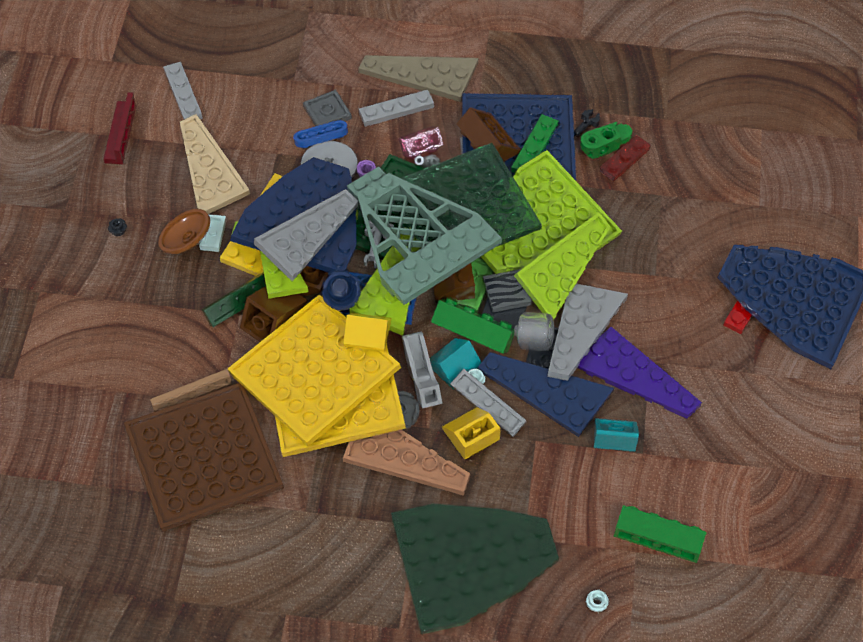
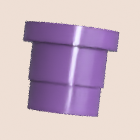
(364, 167)

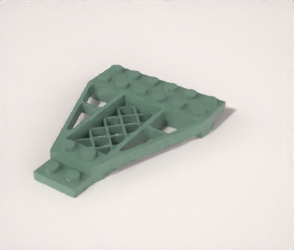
(435, 259)

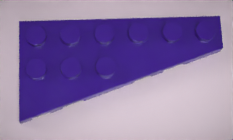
(633, 372)

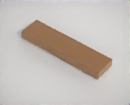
(193, 390)

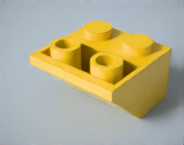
(472, 432)

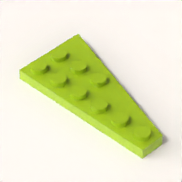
(559, 268)

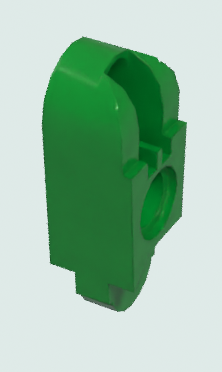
(605, 139)

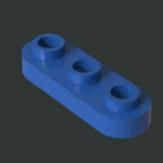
(320, 133)

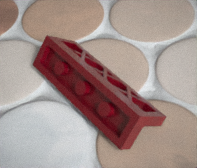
(120, 131)

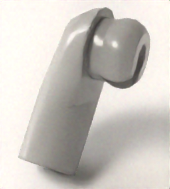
(427, 161)

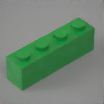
(473, 325)
(660, 533)

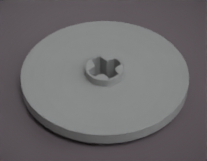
(333, 152)

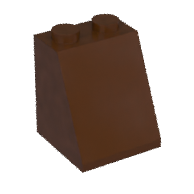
(265, 315)

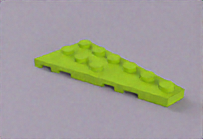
(378, 301)

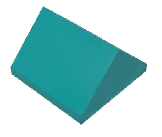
(453, 359)
(615, 434)

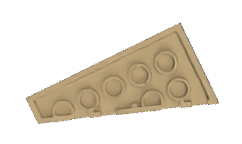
(211, 172)

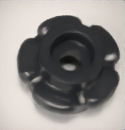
(119, 230)

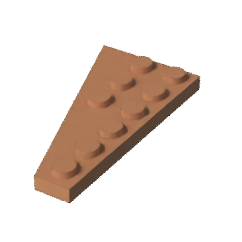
(406, 458)

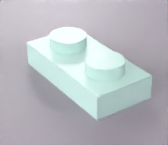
(214, 236)

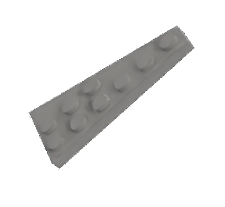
(301, 237)
(582, 323)

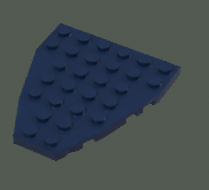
(291, 196)
(797, 297)

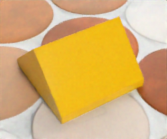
(366, 331)

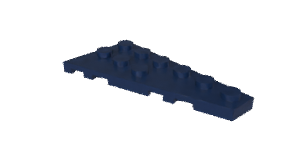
(565, 402)

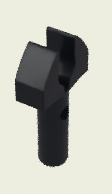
(587, 122)

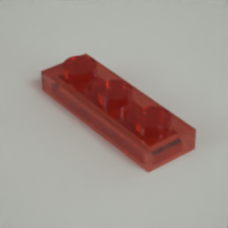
(625, 158)

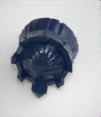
(341, 290)

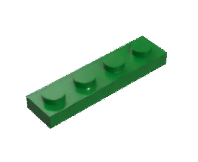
(536, 141)

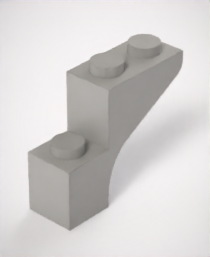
(421, 370)

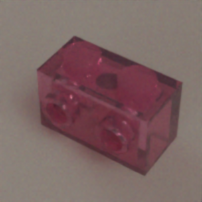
(421, 141)

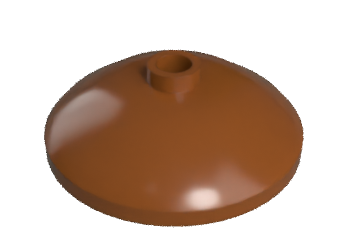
(184, 232)

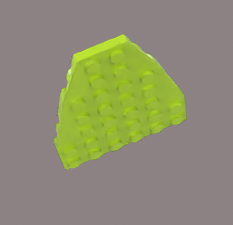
(559, 207)

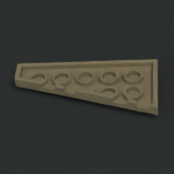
(438, 75)

